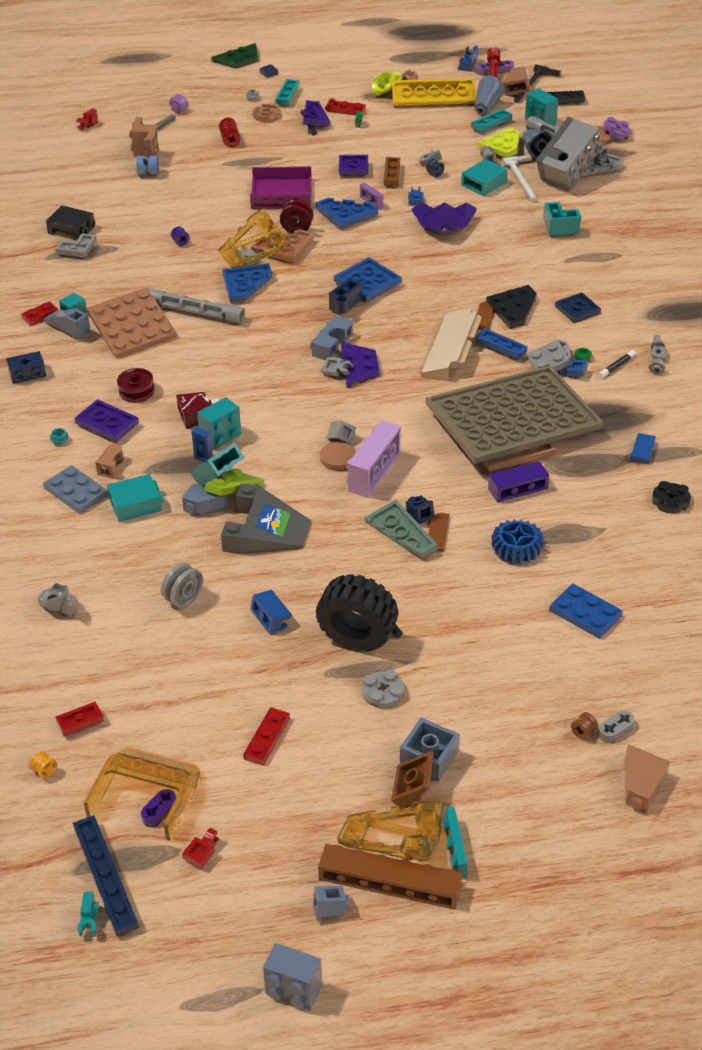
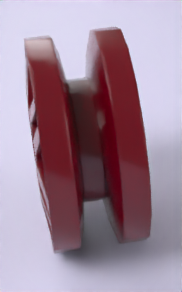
(295, 209)
(135, 385)

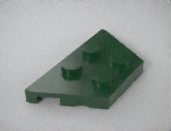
(238, 57)

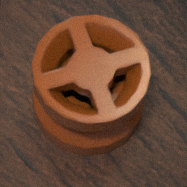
(584, 725)

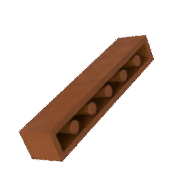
(390, 876)

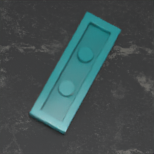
(287, 92)
(491, 120)
(454, 841)

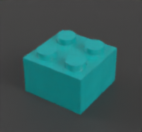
(542, 106)
(222, 421)

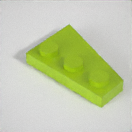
(230, 482)

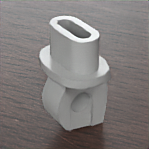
(425, 158)
(658, 348)

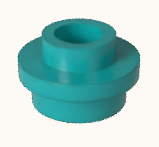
(59, 436)

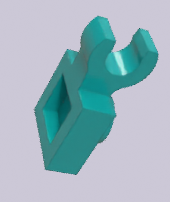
(88, 910)

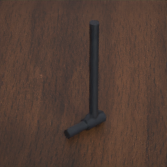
(538, 69)

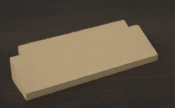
(451, 343)

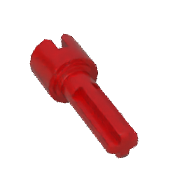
(493, 59)

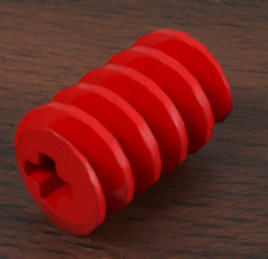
(229, 132)

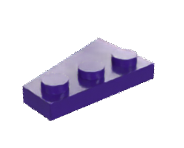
(315, 114)

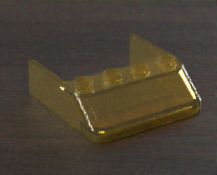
(152, 769)

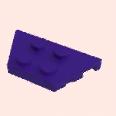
(363, 361)

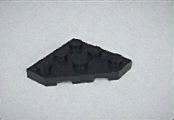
(513, 305)

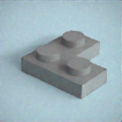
(79, 248)

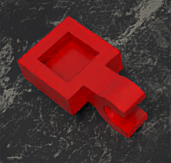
(201, 850)

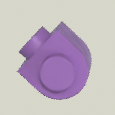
(178, 103)

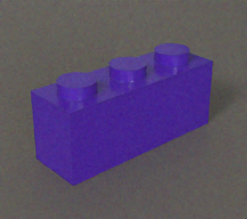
(518, 481)

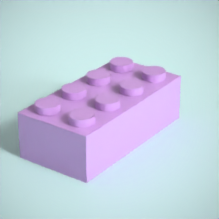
(374, 458)

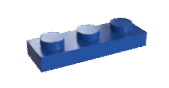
(501, 343)

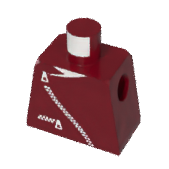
(190, 404)

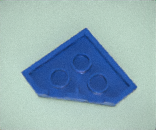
(345, 212)
(246, 280)

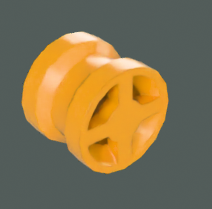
(43, 764)

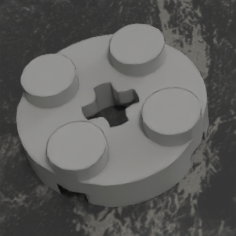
(383, 679)

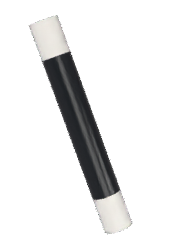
(616, 364)

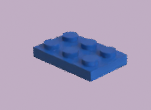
(586, 610)

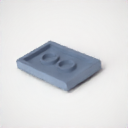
(75, 489)

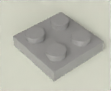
(550, 354)

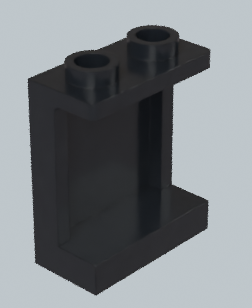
(70, 220)

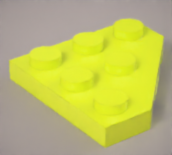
(503, 143)

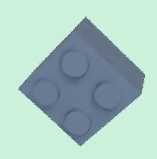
(431, 737)
(292, 976)

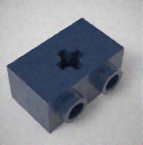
(26, 367)

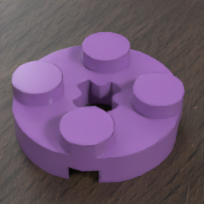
(617, 128)

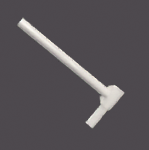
(512, 161)

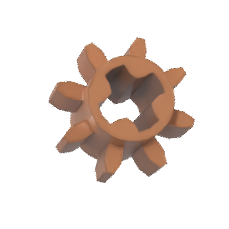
(408, 75)

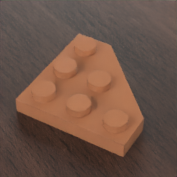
(290, 253)

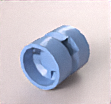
(147, 165)

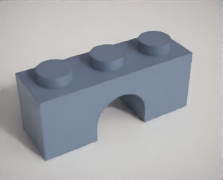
(326, 342)

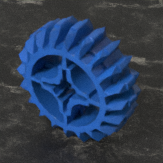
(517, 541)

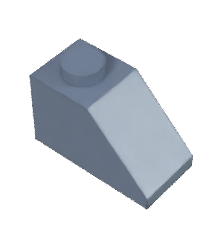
(202, 502)

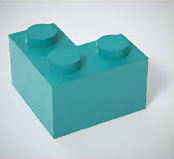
(561, 221)

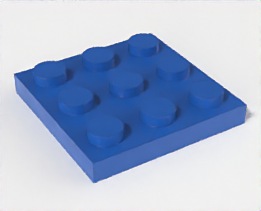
(372, 275)

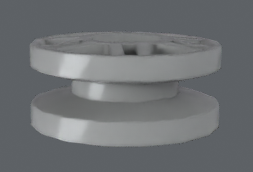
(182, 585)

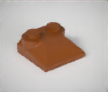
(412, 779)

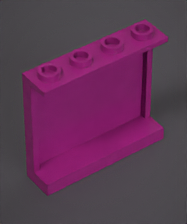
(277, 185)

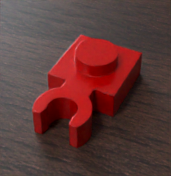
(89, 119)

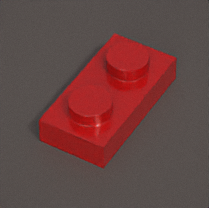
(38, 313)
(79, 718)

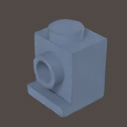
(329, 901)

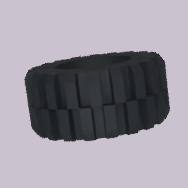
(361, 595)

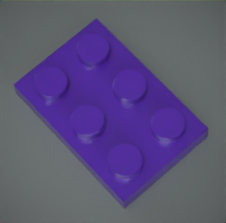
(106, 420)

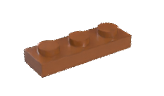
(392, 171)

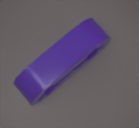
(157, 807)

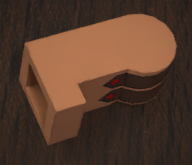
(109, 461)

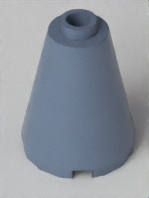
(488, 94)
(536, 141)

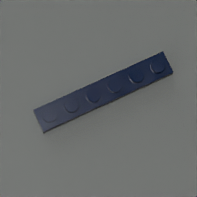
(105, 876)

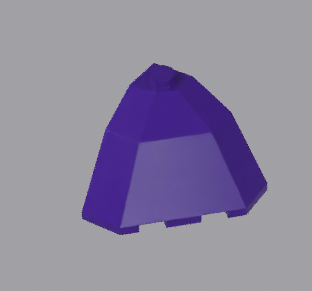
(444, 217)

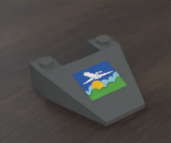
(269, 524)

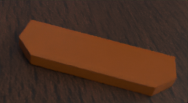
(486, 313)
(438, 529)

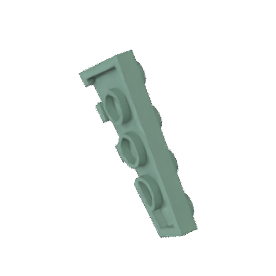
(402, 528)

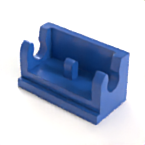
(468, 61)
(270, 611)

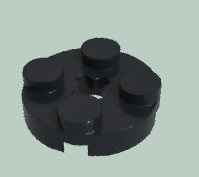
(680, 496)

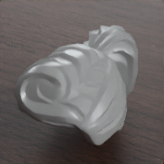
(59, 599)

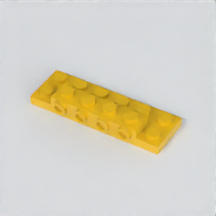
(433, 91)

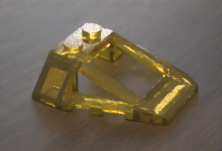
(268, 230)
(417, 845)

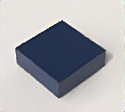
(268, 70)

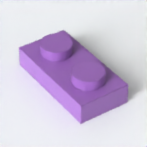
(371, 195)

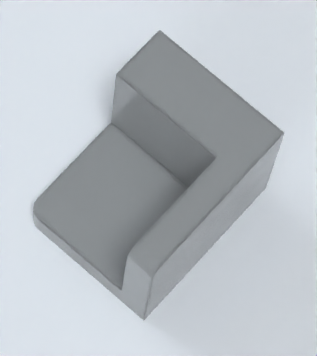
(341, 431)

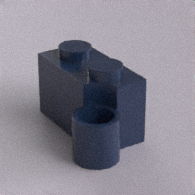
(345, 296)

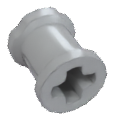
(487, 153)

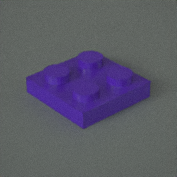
(353, 165)

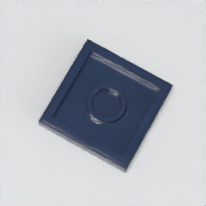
(577, 307)

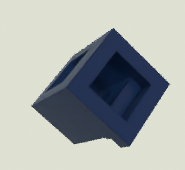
(416, 505)

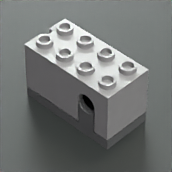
(569, 153)

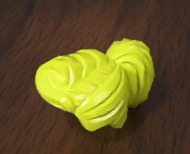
(383, 82)

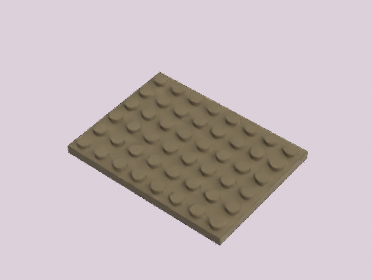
(513, 413)

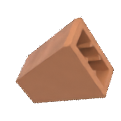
(516, 81)
(643, 777)

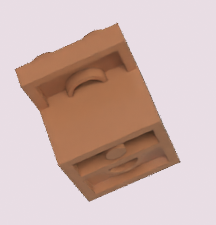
(144, 139)

